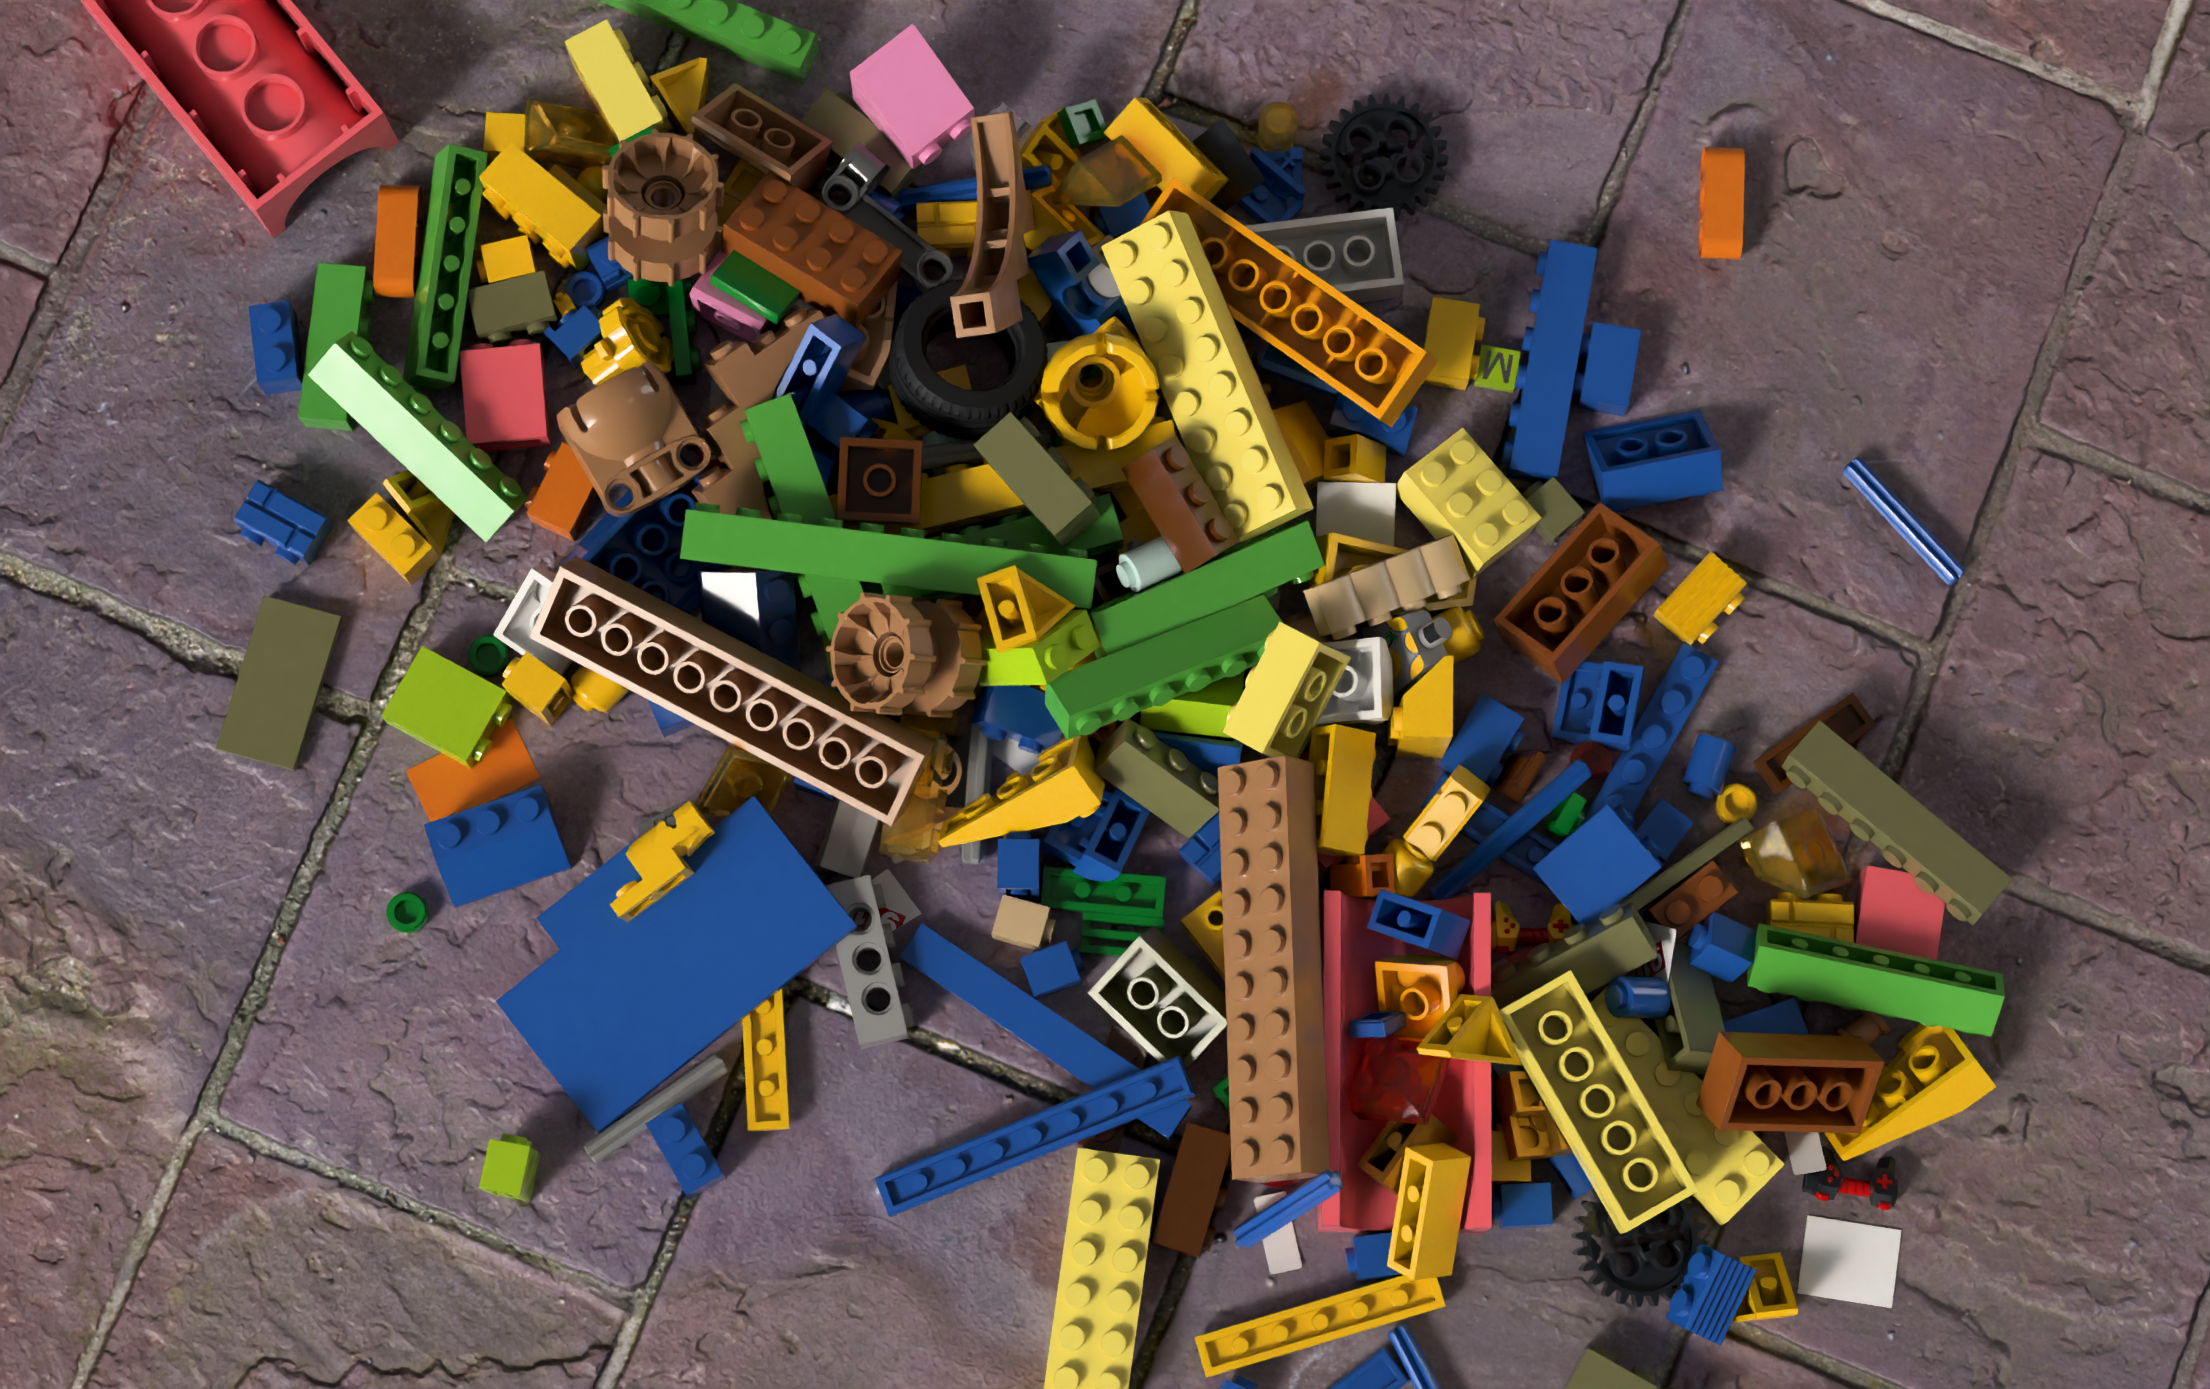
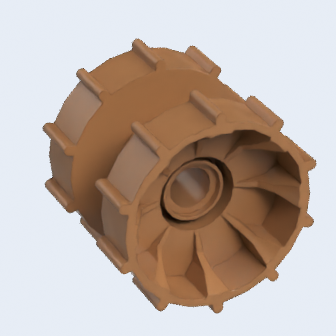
(662, 207)
(906, 655)

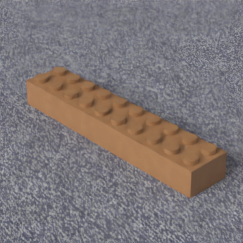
(732, 690)
(1273, 970)

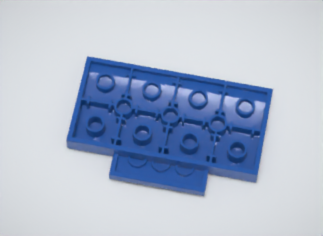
(652, 993)

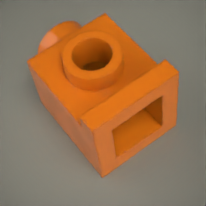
(1363, 875)

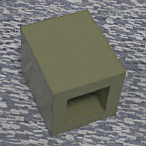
(1556, 507)

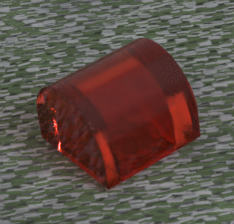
(1594, 756)

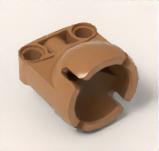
(633, 438)

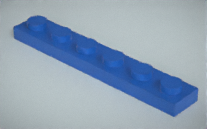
(1656, 730)

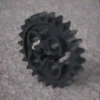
(1374, 124)
(1647, 1275)

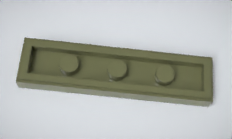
(1689, 864)

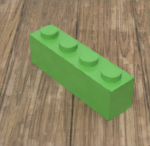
(338, 308)

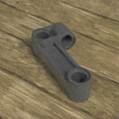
(858, 177)

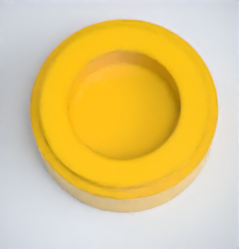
(1735, 802)

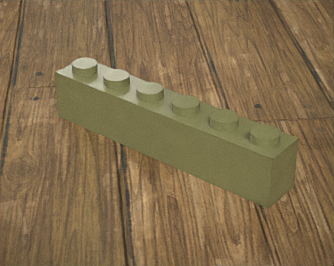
(1895, 823)

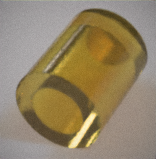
(1277, 127)

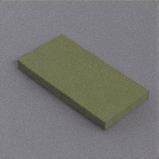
(279, 683)

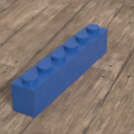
(1551, 361)

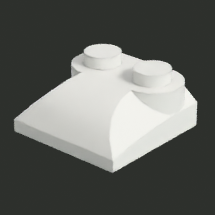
(522, 615)
(1365, 686)

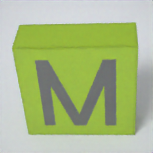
(1497, 368)

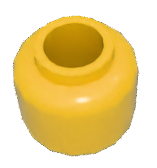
(1465, 633)
(595, 690)
(1410, 867)

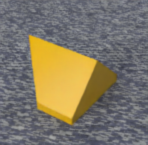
(683, 92)
(1050, 147)
(422, 507)
(1019, 607)
(1472, 1032)
(1769, 1292)

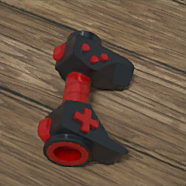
(1826, 1184)

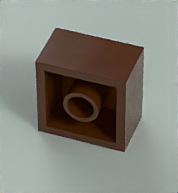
(880, 480)

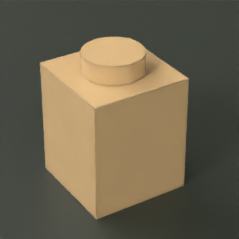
(1023, 923)

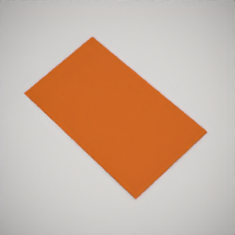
(451, 787)

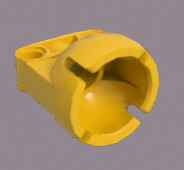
(1110, 406)

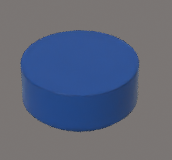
(586, 289)

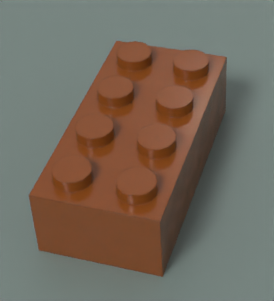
(813, 249)
(1581, 592)
(1789, 1082)

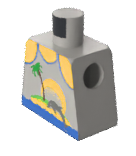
(1413, 644)

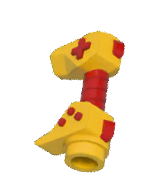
(1507, 931)

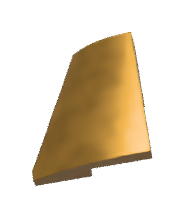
(1526, 1120)

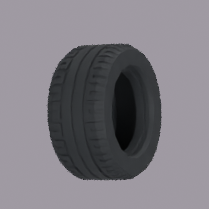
(949, 407)

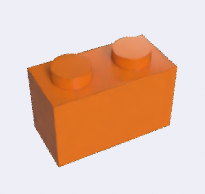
(563, 496)

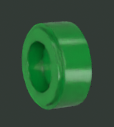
(488, 656)
(407, 913)

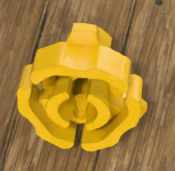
(627, 342)

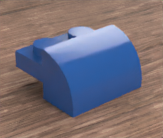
(1599, 705)
(1101, 841)

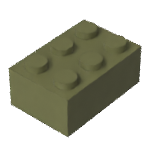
(1039, 478)
(1163, 999)

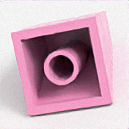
(911, 98)
(724, 310)

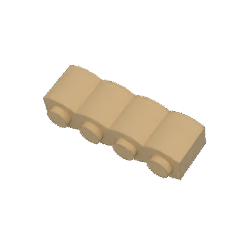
(1387, 585)

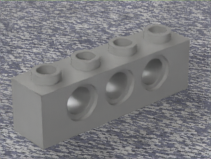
(871, 1026)

